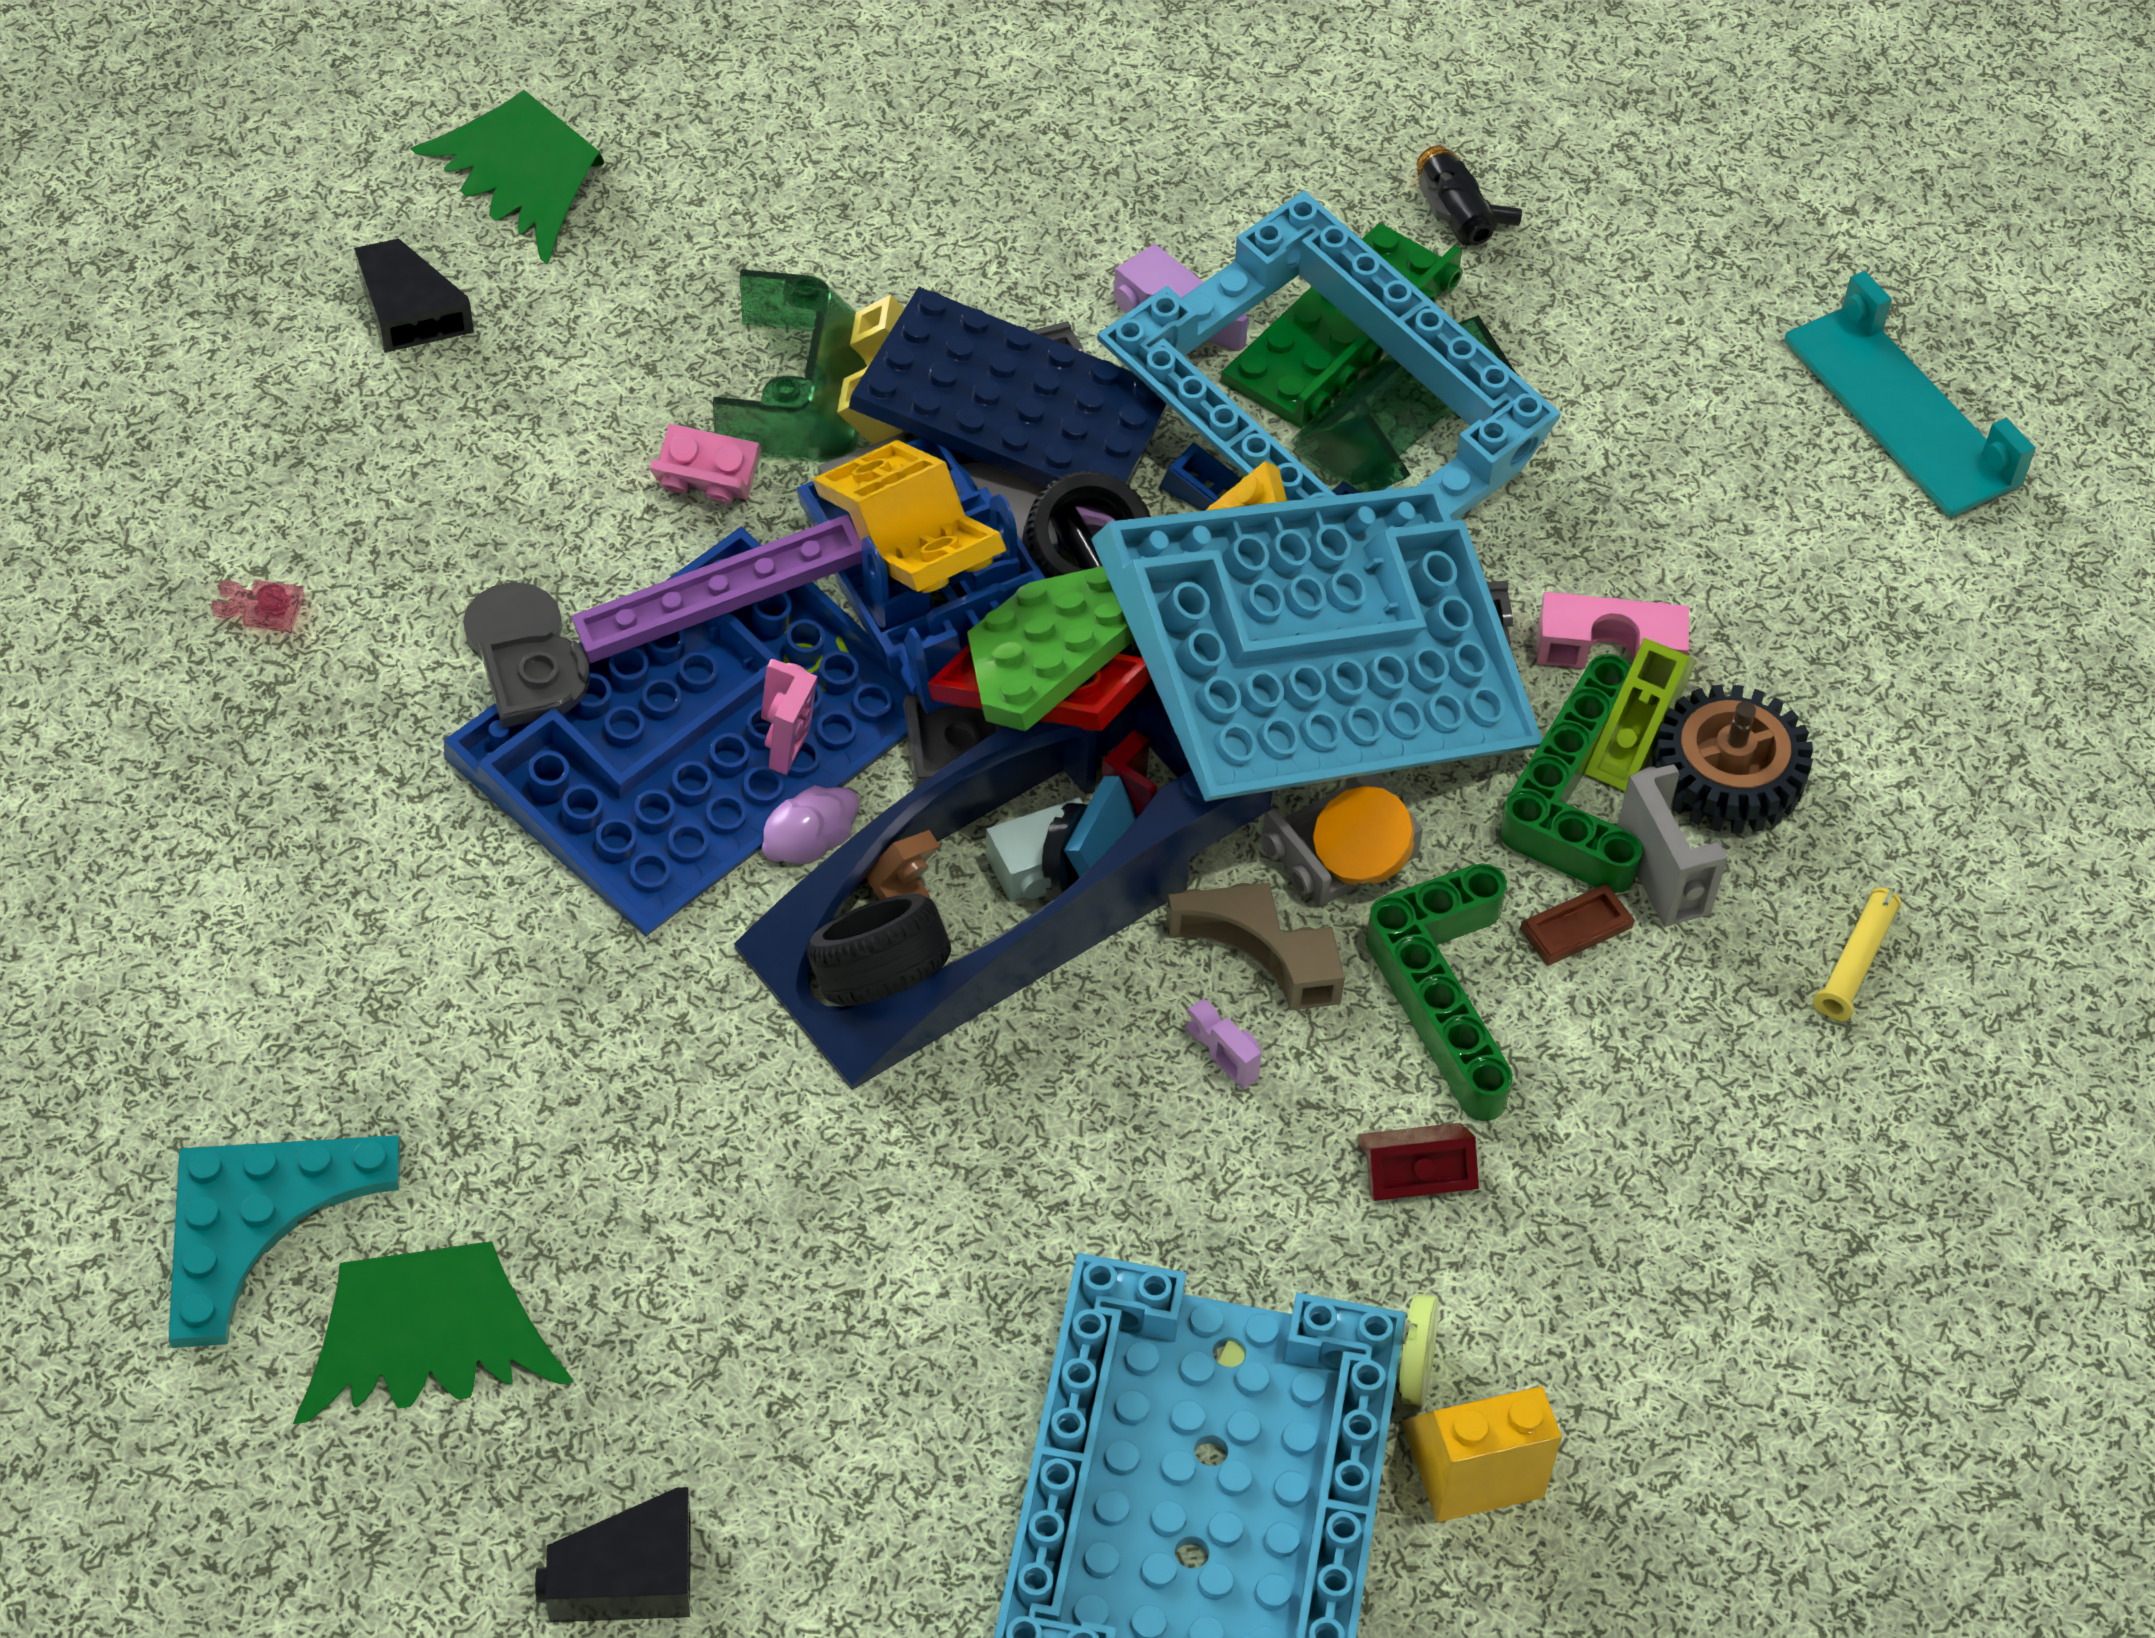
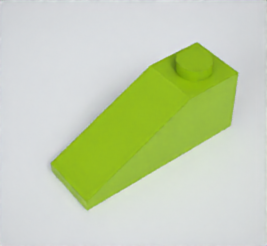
(1634, 723)

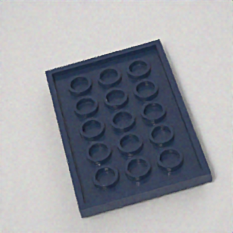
(1006, 394)

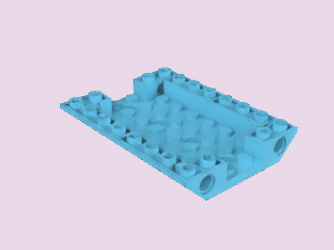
(1121, 1480)

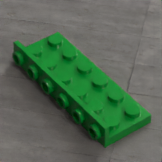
(1317, 349)

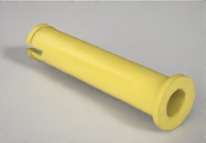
(1857, 956)

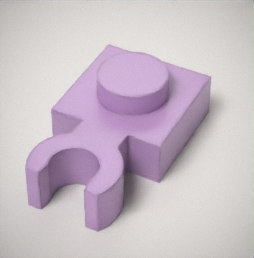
(1228, 1046)

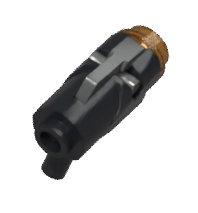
(1457, 197)

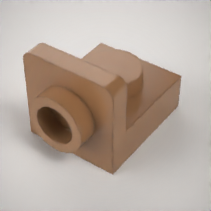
(902, 865)

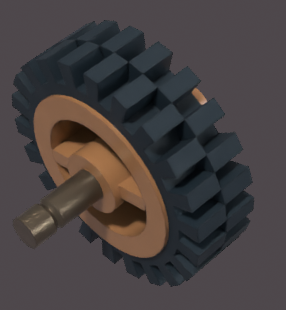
(1734, 758)

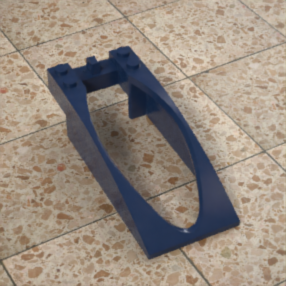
(1111, 895)

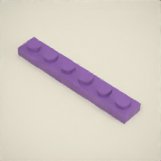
(718, 588)

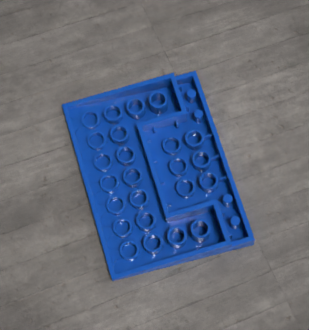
(665, 758)

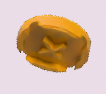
(1364, 835)

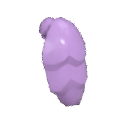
(810, 824)

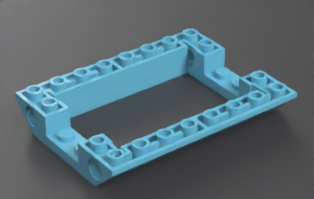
(1307, 240)

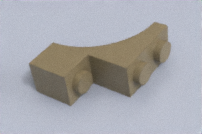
(1246, 918)

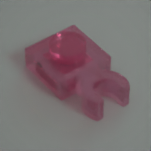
(264, 607)

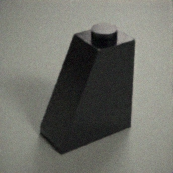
(410, 297)
(622, 1565)

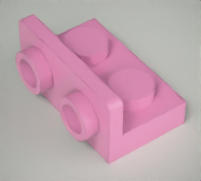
(707, 463)
(789, 707)

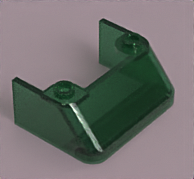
(795, 412)
(1379, 421)

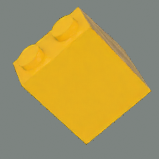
(1485, 1452)

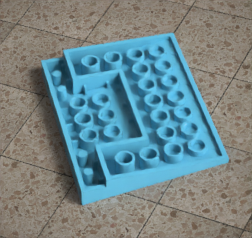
(1318, 638)

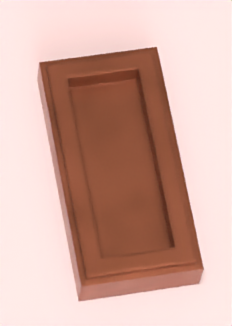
(1577, 924)

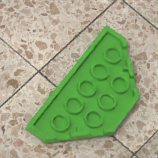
(1045, 645)

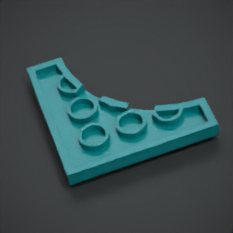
(243, 1202)

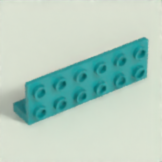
(1905, 407)

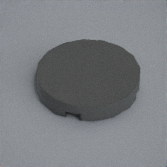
(510, 610)

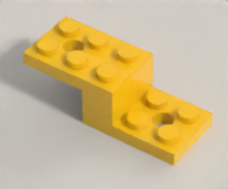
(910, 515)

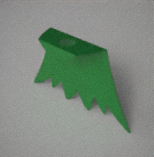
(528, 160)
(424, 1316)

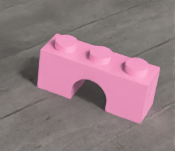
(1576, 622)

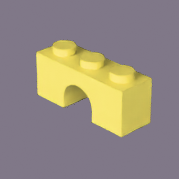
(868, 334)

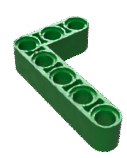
(1536, 810)
(1462, 904)

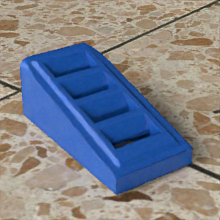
(1192, 490)

